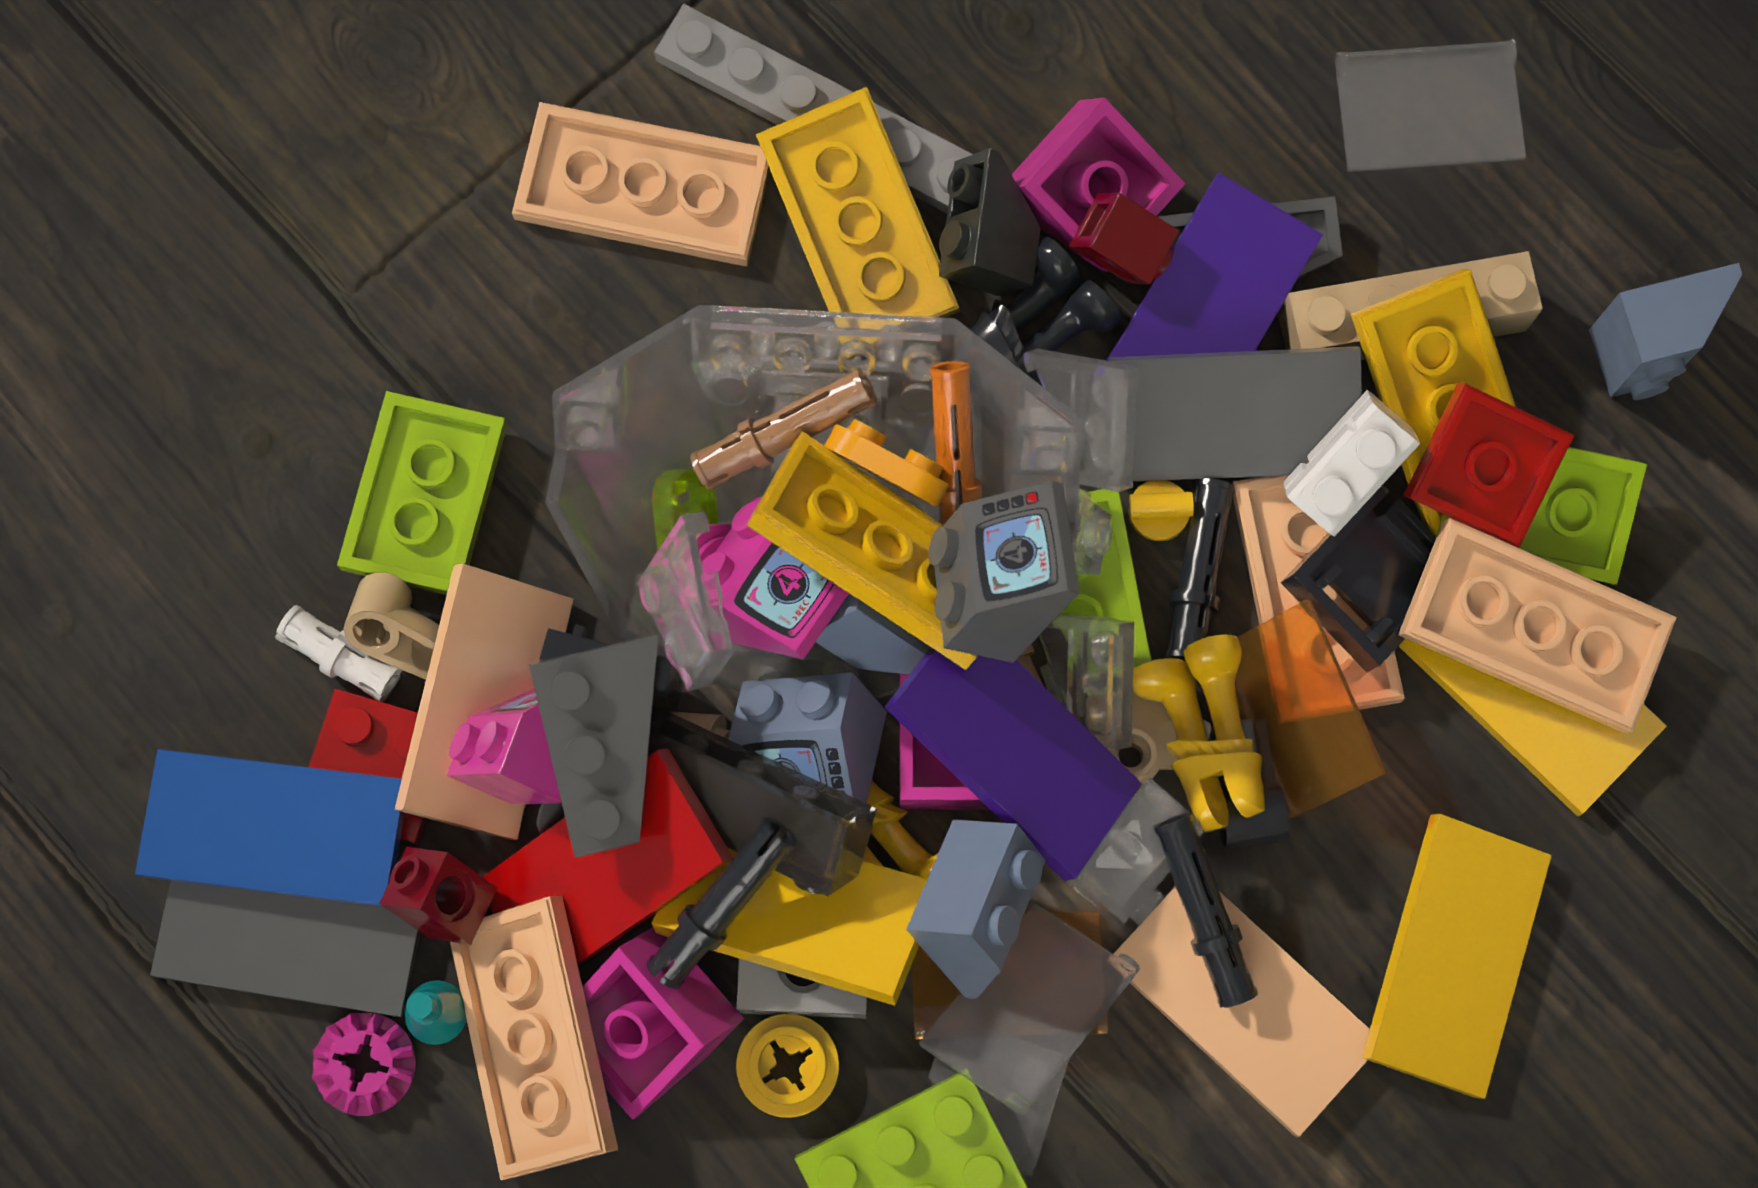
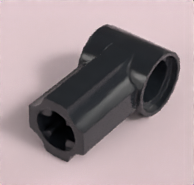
(1272, 823)

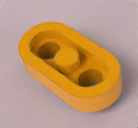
(914, 474)

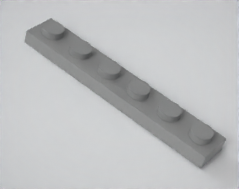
(785, 89)

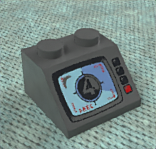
(1003, 570)

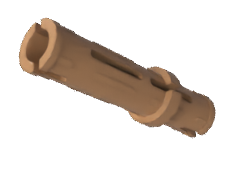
(763, 439)

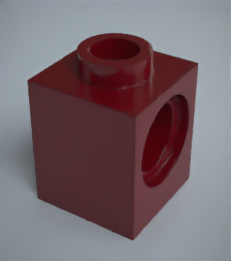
(1125, 239)
(438, 895)

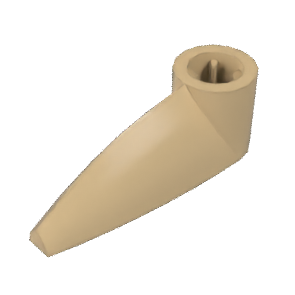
(387, 626)

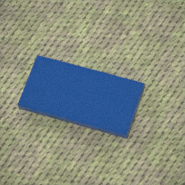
(270, 828)

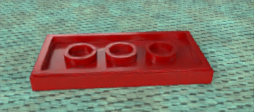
(624, 885)

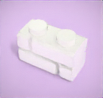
(1351, 463)

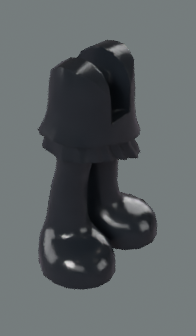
(1054, 278)

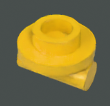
(1160, 510)

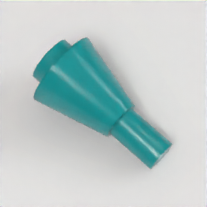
(435, 1012)

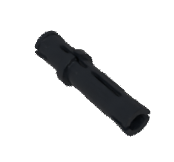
(1196, 596)
(705, 923)
(1214, 934)

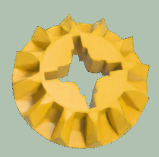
(757, 1059)

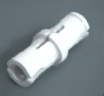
(336, 654)

